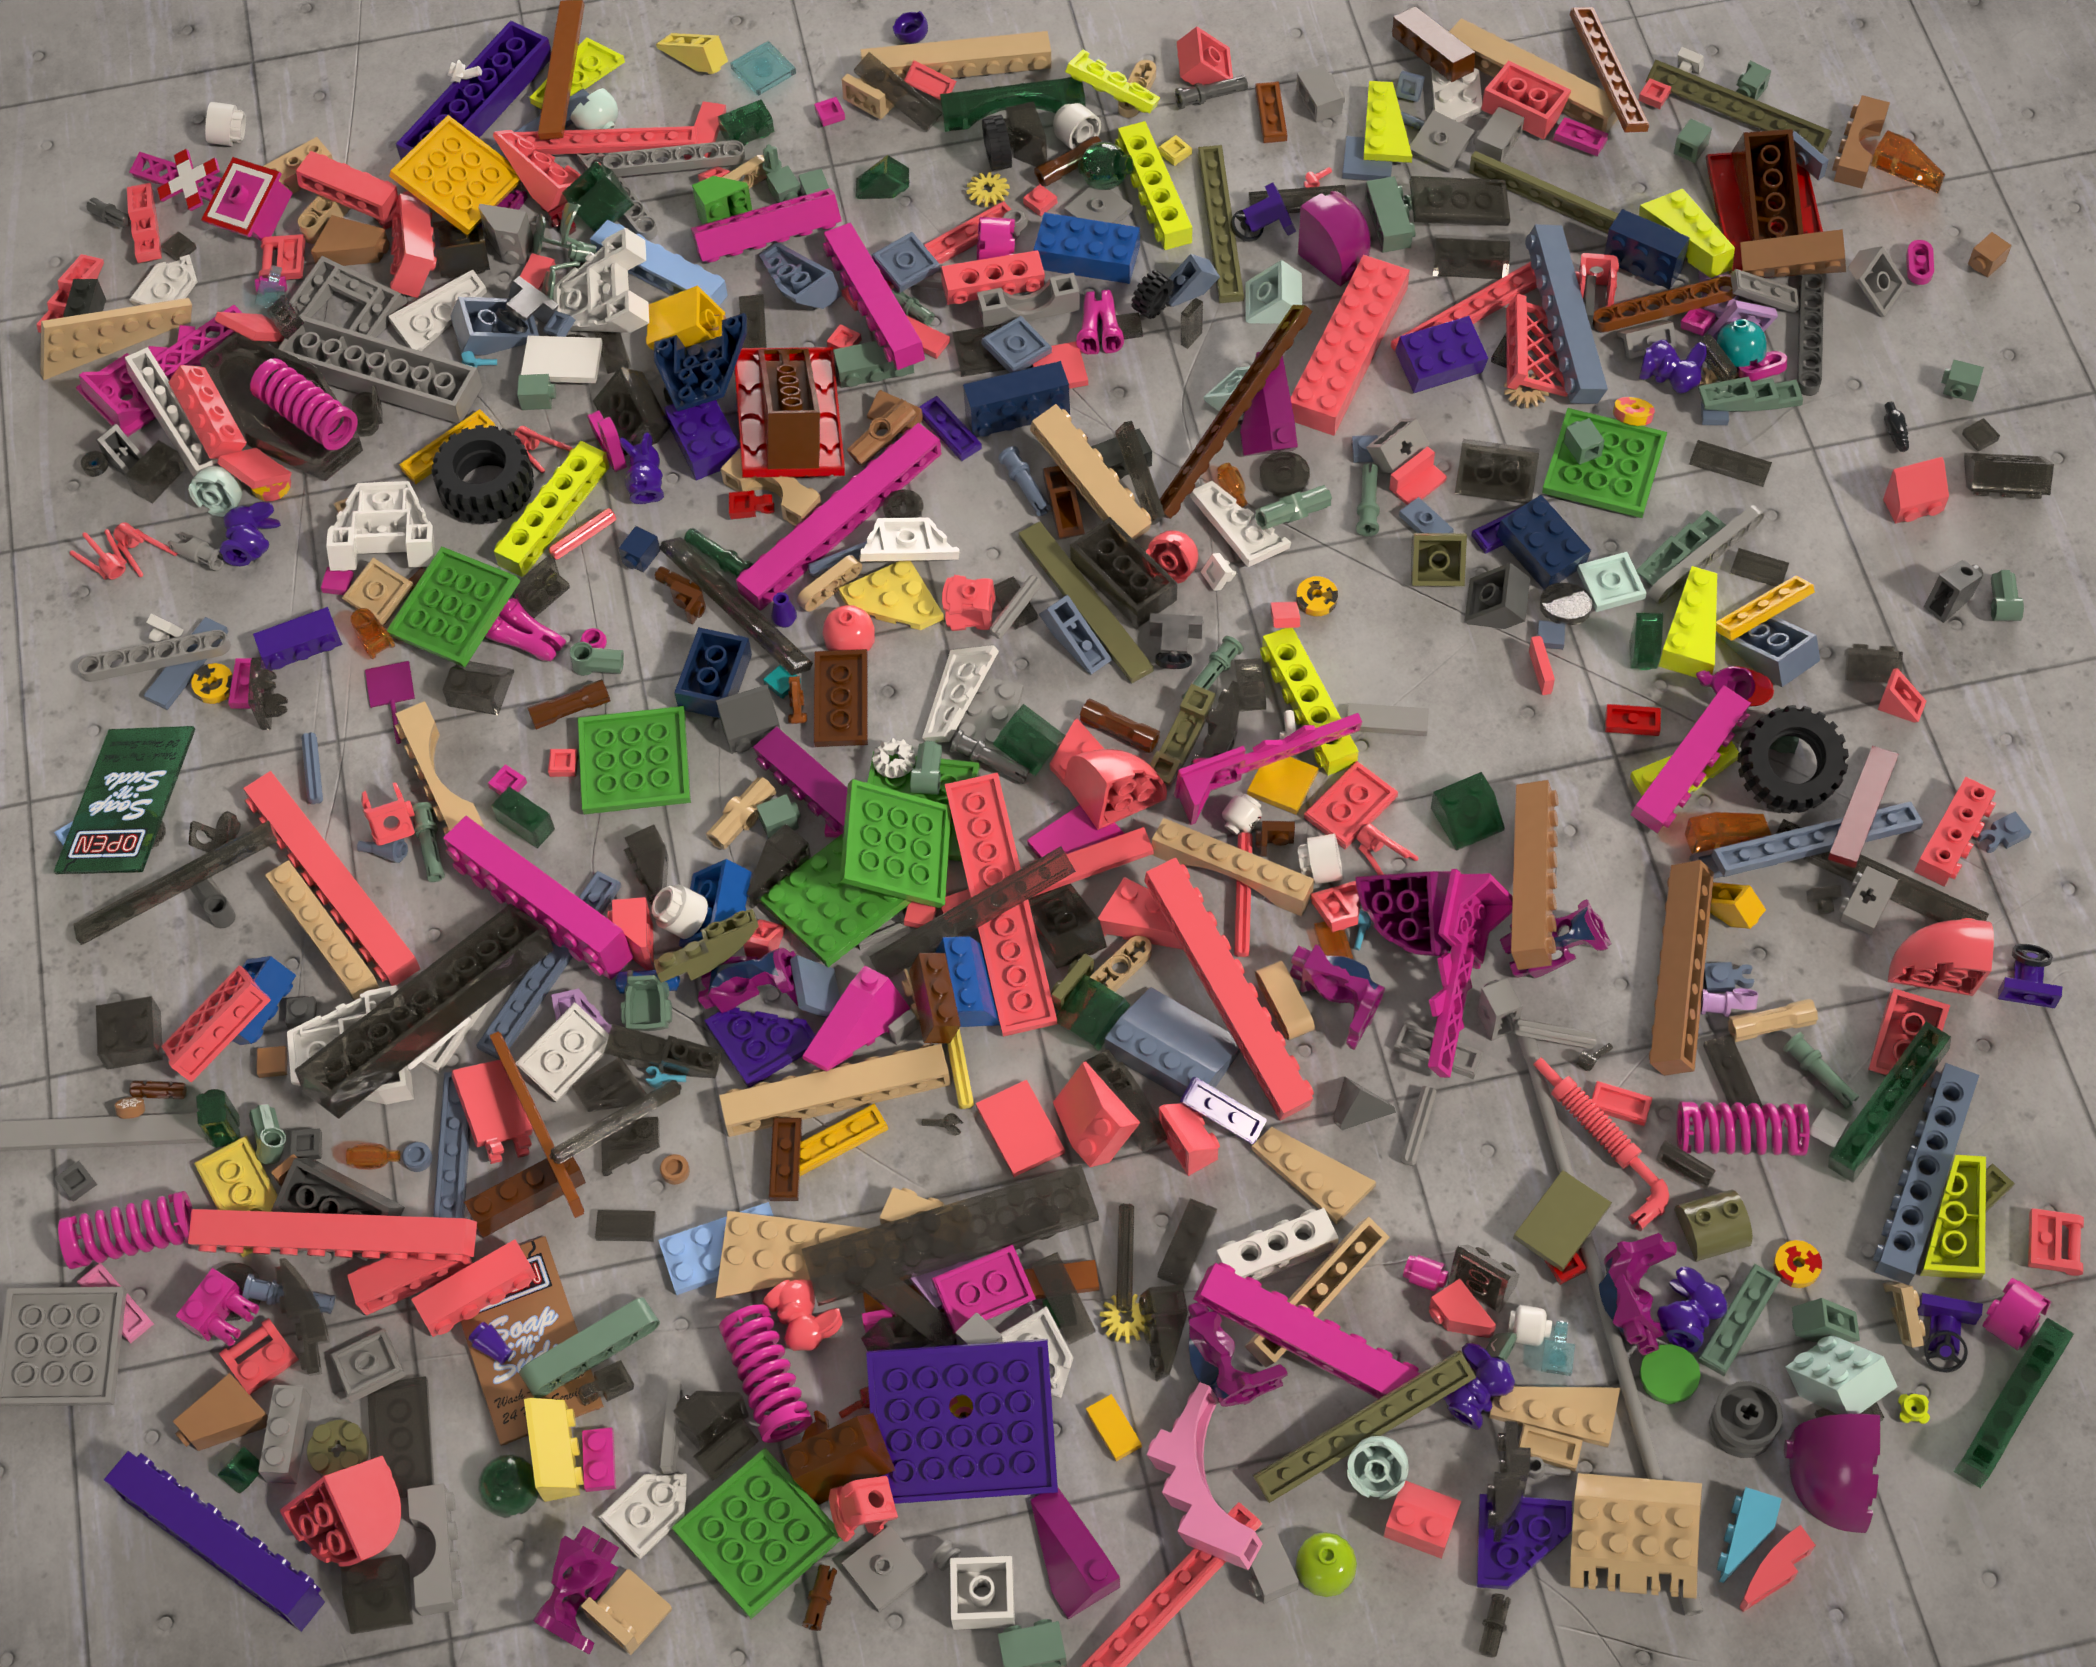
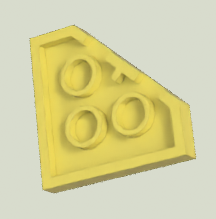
(894, 596)

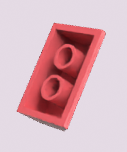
(1526, 95)

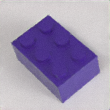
(1441, 354)
(702, 437)

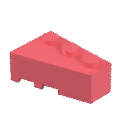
(1135, 913)

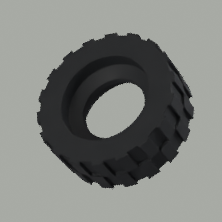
(996, 142)

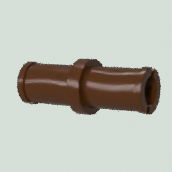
(819, 1598)

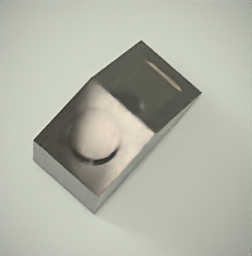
(892, 1335)

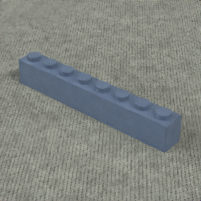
(1566, 314)

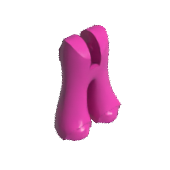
(1102, 310)
(522, 631)

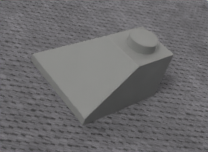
(1878, 278)

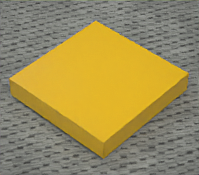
(1283, 783)

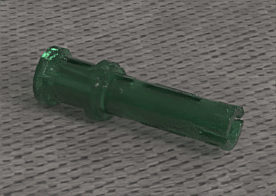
(727, 559)

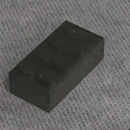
(1123, 572)

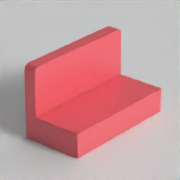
(1417, 477)

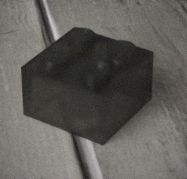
(129, 1032)

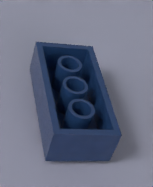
(1014, 398)

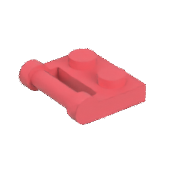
(289, 257)
(2046, 1241)
(264, 1363)

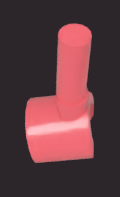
(1312, 179)

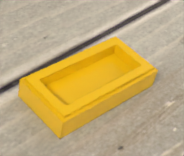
(1113, 1427)

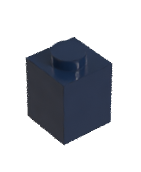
(639, 549)

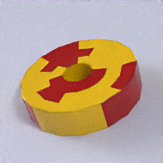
(1797, 1276)

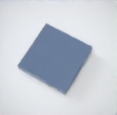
(1360, 169)
(906, 262)
(1016, 345)
(814, 986)

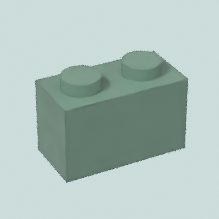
(1033, 1645)

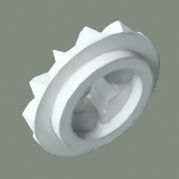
(897, 767)

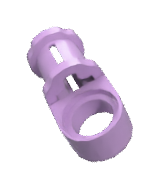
(1723, 1003)

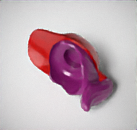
(1743, 681)

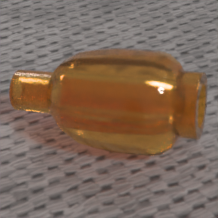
(1232, 482)
(371, 1156)

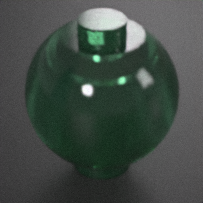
(1105, 165)

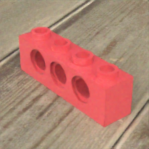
(1002, 269)

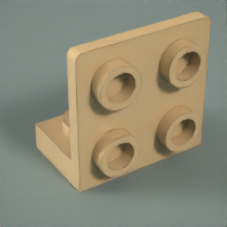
(865, 96)
(628, 1611)

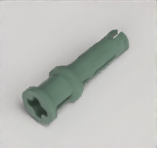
(1368, 508)
(1218, 662)
(426, 831)
(1811, 1060)

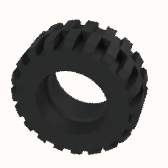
(489, 499)
(1817, 734)

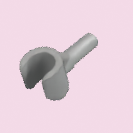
(1546, 1469)

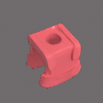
(1606, 277)
(968, 602)
(376, 817)
(861, 1503)

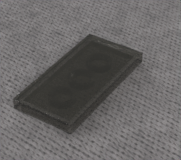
(1459, 200)
(403, 1432)

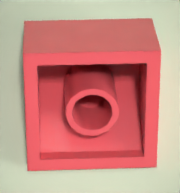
(1203, 58)
(1917, 490)
(637, 924)
(1188, 1137)
(1422, 1519)

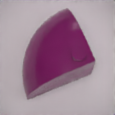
(1333, 236)
(1407, 908)
(1834, 1468)

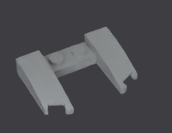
(331, 277)

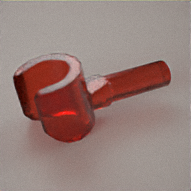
(863, 1403)

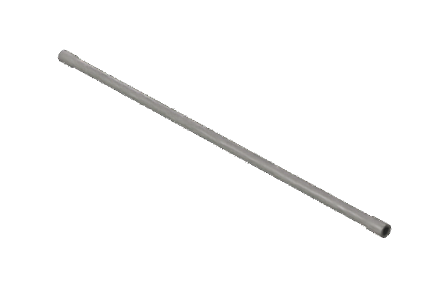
(1638, 1421)

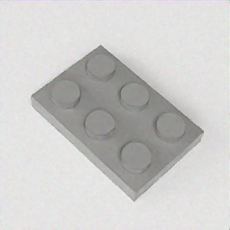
(990, 711)

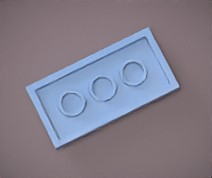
(696, 1254)

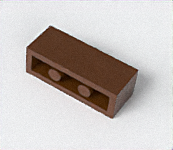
(934, 998)

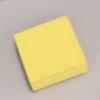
(1175, 150)

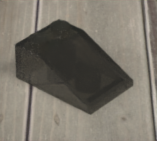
(458, 251)
(1066, 925)
(1483, 1276)

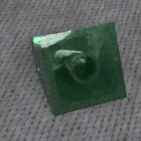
(1029, 739)
(1467, 811)
(1091, 1011)

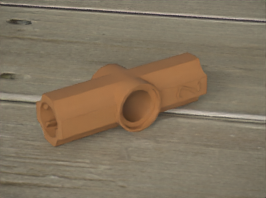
(894, 421)

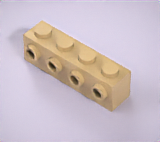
(286, 165)

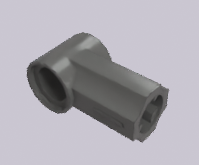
(212, 902)

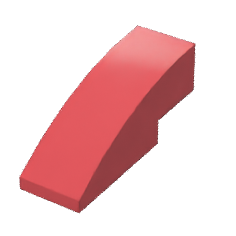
(1778, 1567)

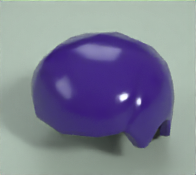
(911, 27)

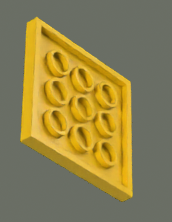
(455, 174)

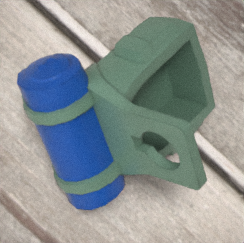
(646, 1000)

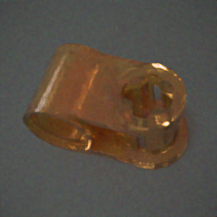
(373, 635)

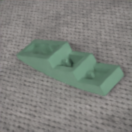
(1750, 396)
(1679, 547)

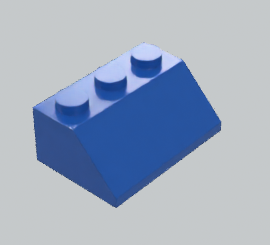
(725, 890)
(970, 981)
(276, 983)

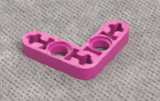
(608, 439)

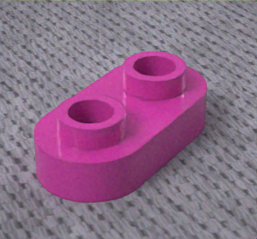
(1921, 267)
(1773, 364)

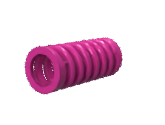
(308, 404)
(1793, 1118)
(69, 1237)
(769, 1371)

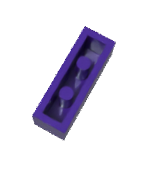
(297, 639)

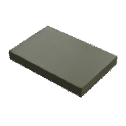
(1562, 1220)

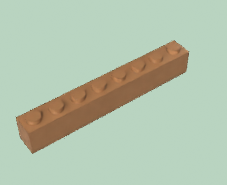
(1534, 875)
(1681, 968)

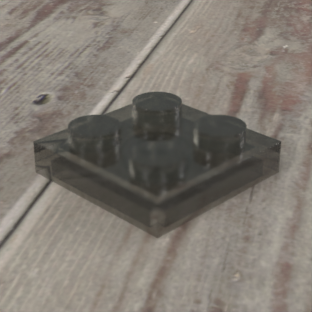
(972, 355)

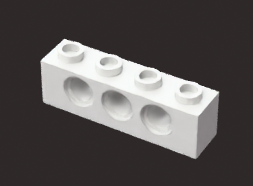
(1295, 1251)

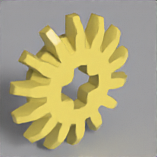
(984, 196)
(1126, 1329)

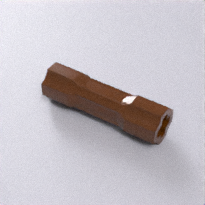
(1054, 169)
(587, 697)
(1136, 733)

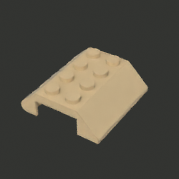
(1636, 1532)

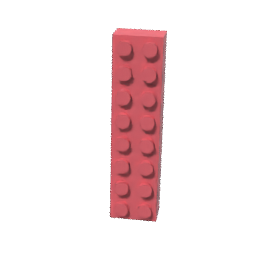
(1348, 344)

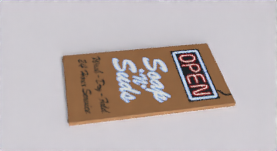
(530, 1325)

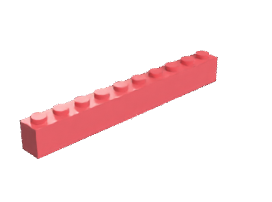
(332, 879)
(1228, 988)
(332, 1233)

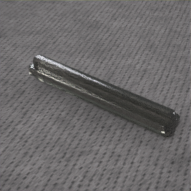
(1125, 1257)

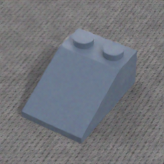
(480, 328)
(1777, 650)

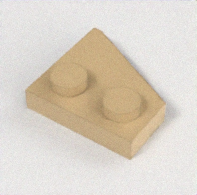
(1905, 1313)

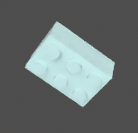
(1841, 1376)

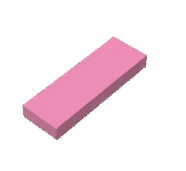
(135, 1320)

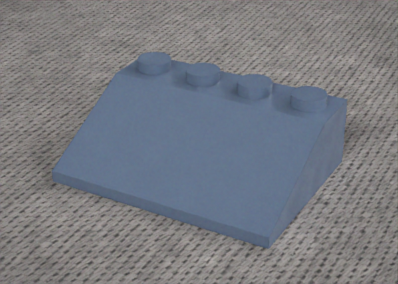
(1171, 1043)

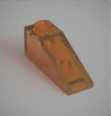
(1905, 160)
(1724, 829)

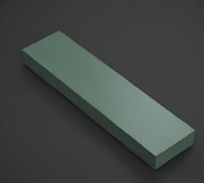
(1739, 1319)

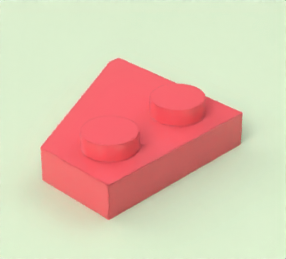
(1075, 742)
(1338, 906)

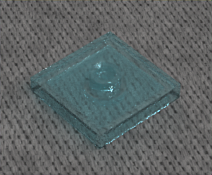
(763, 68)

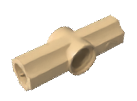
(740, 813)

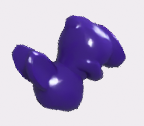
(1665, 364)
(644, 476)
(245, 539)
(1687, 1319)
(1491, 1379)

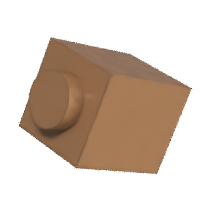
(1989, 254)

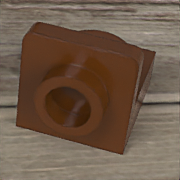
(688, 599)
(1275, 832)

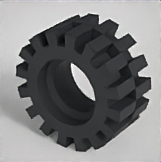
(1152, 294)

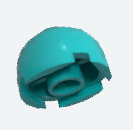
(1743, 342)

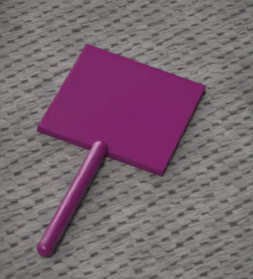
(390, 685)

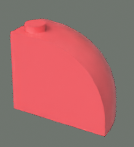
(1113, 785)
(1946, 957)
(347, 1513)

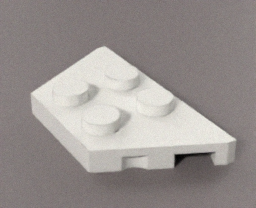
(1456, 98)
(907, 541)

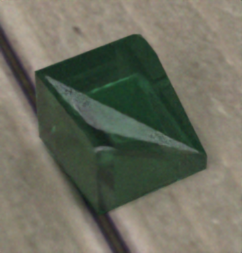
(240, 1470)

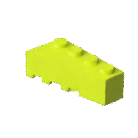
(1707, 246)
(1693, 629)
(1959, 1227)

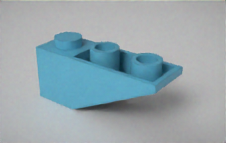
(1753, 1524)

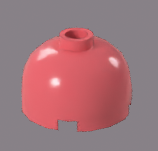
(1175, 554)
(848, 629)

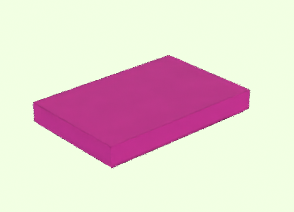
(1071, 832)
(983, 1286)

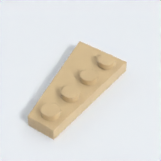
(1314, 1174)
(1569, 1411)

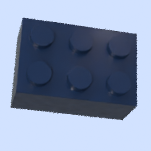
(1647, 248)
(1543, 542)
(712, 671)

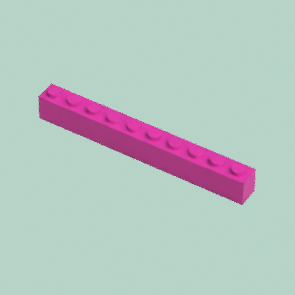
(838, 516)

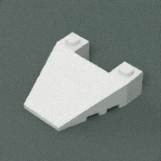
(599, 290)
(380, 520)
(318, 1032)

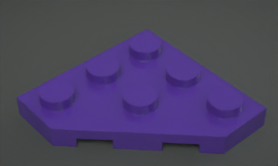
(759, 1041)
(1534, 1534)

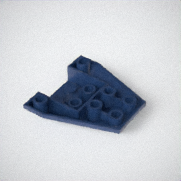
(701, 370)

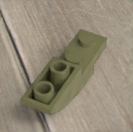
(718, 944)

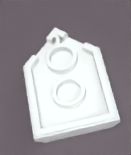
(166, 282)
(1042, 1326)
(647, 1511)

